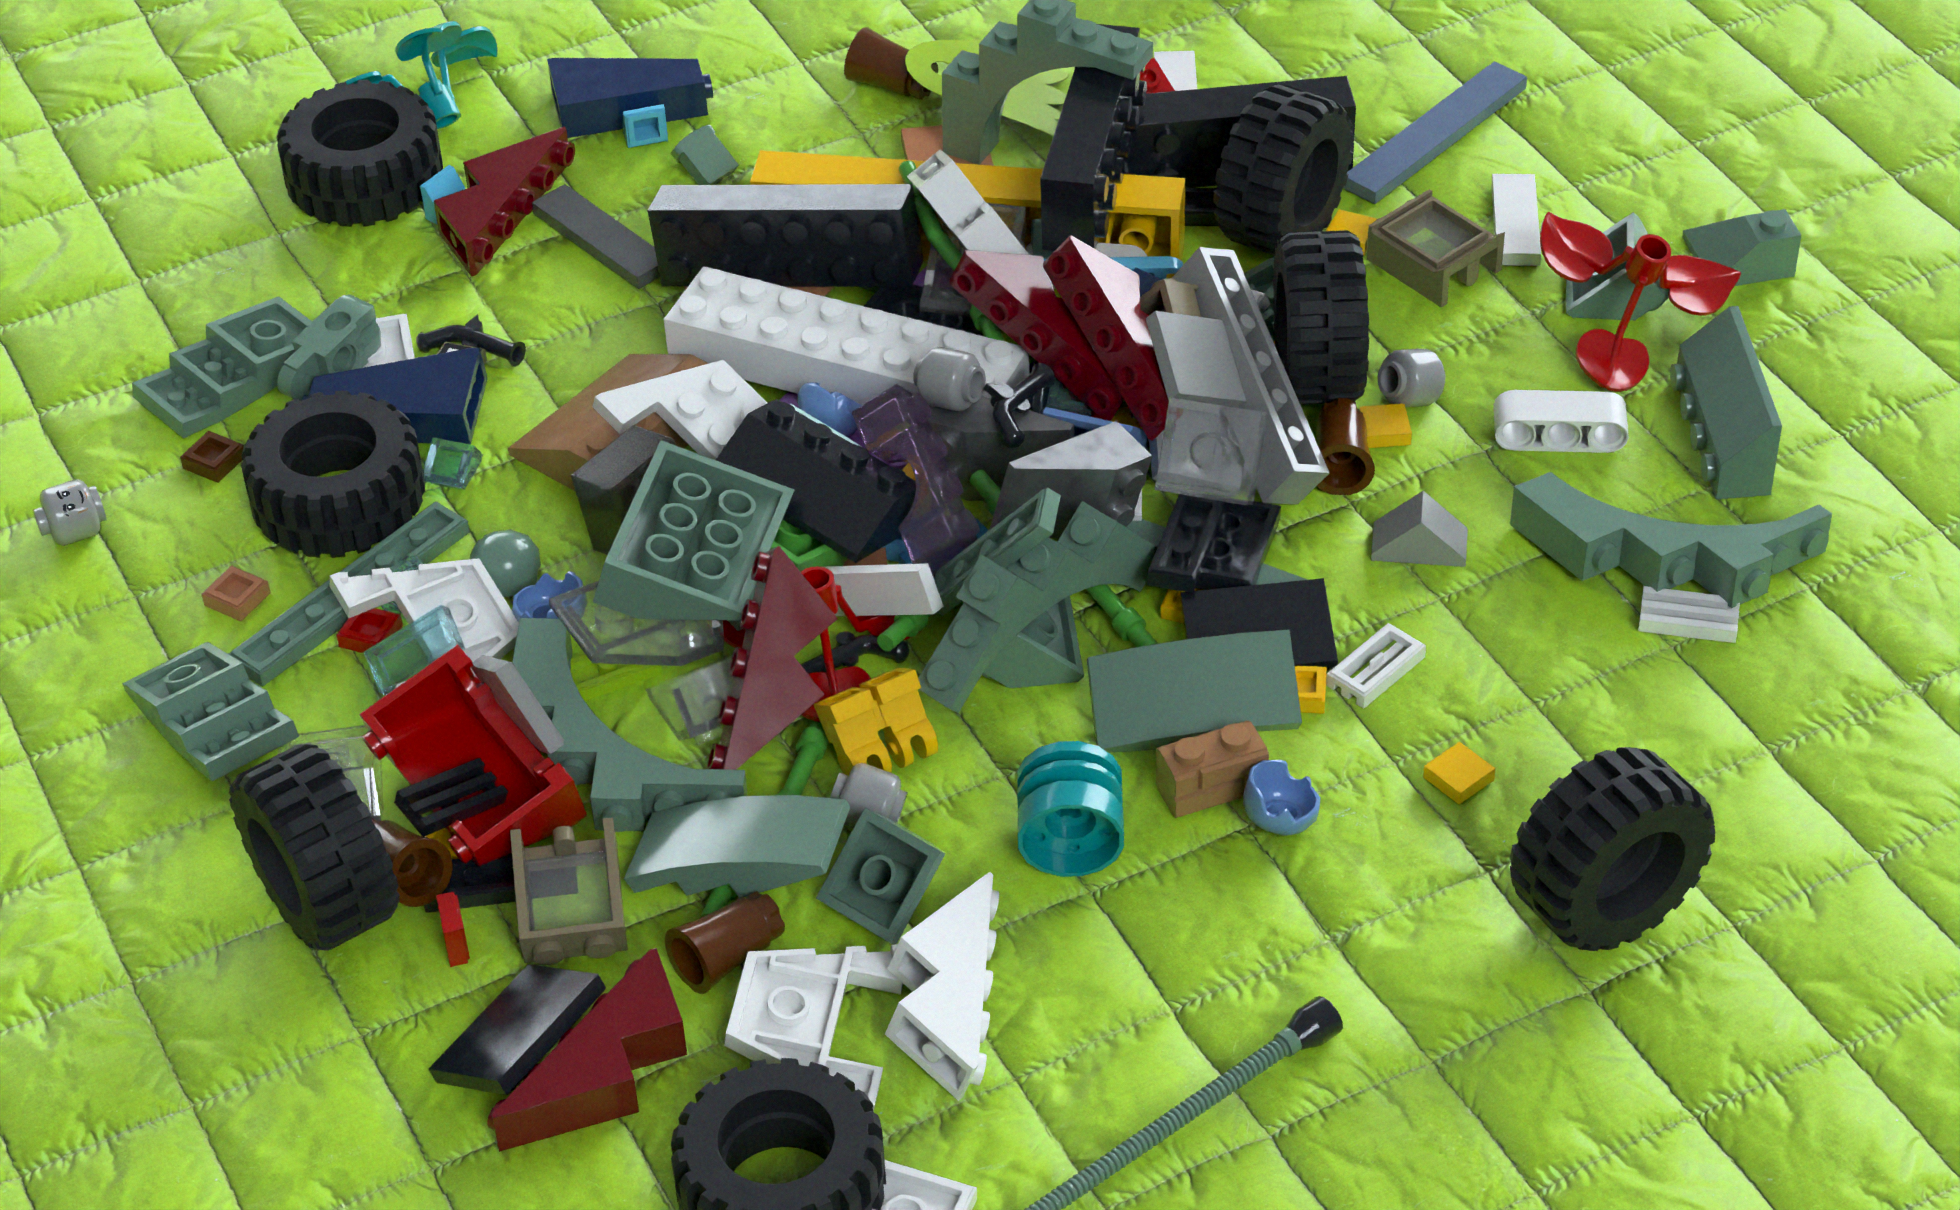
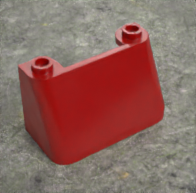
(452, 718)

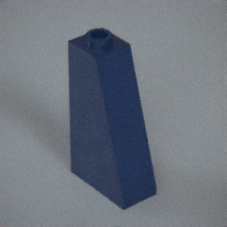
(597, 90)
(434, 391)

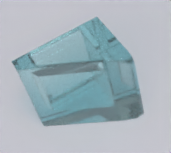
(451, 463)

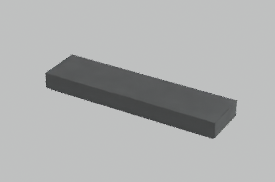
(599, 235)

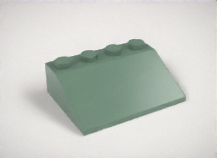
(691, 539)

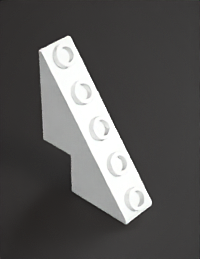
(962, 207)
(949, 981)

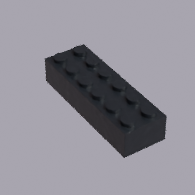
(1187, 129)
(1089, 153)
(789, 233)

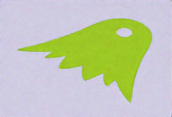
(1026, 101)

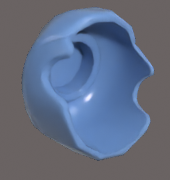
(829, 408)
(534, 599)
(1278, 800)

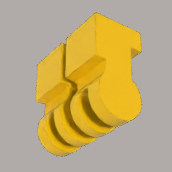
(880, 703)

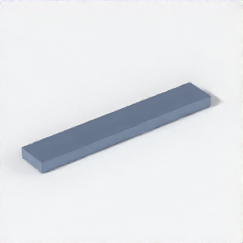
(1434, 132)

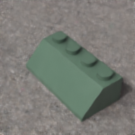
(1728, 407)

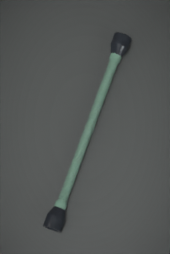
(1308, 1028)

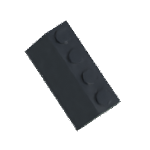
(838, 487)

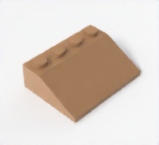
(579, 432)

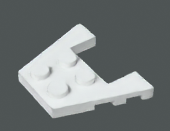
(697, 403)
(461, 585)
(793, 1004)

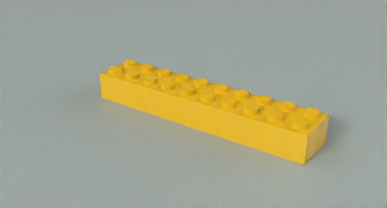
(1145, 215)

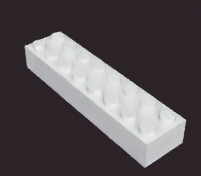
(802, 338)

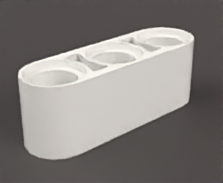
(1560, 421)

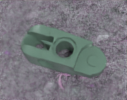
(333, 343)

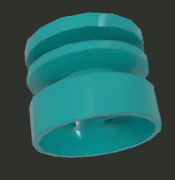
(1070, 809)

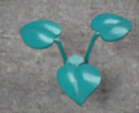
(449, 46)

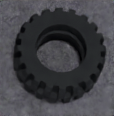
(359, 152)
(1282, 167)
(1321, 314)
(338, 510)
(314, 846)
(1612, 848)
(777, 1109)

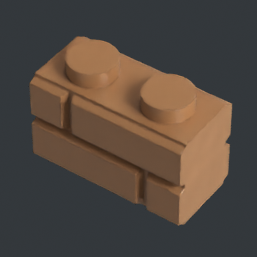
(1208, 767)

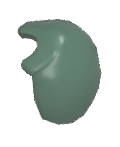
(509, 559)

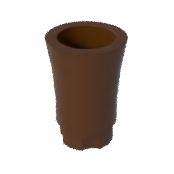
(882, 64)
(1344, 447)
(418, 862)
(719, 942)

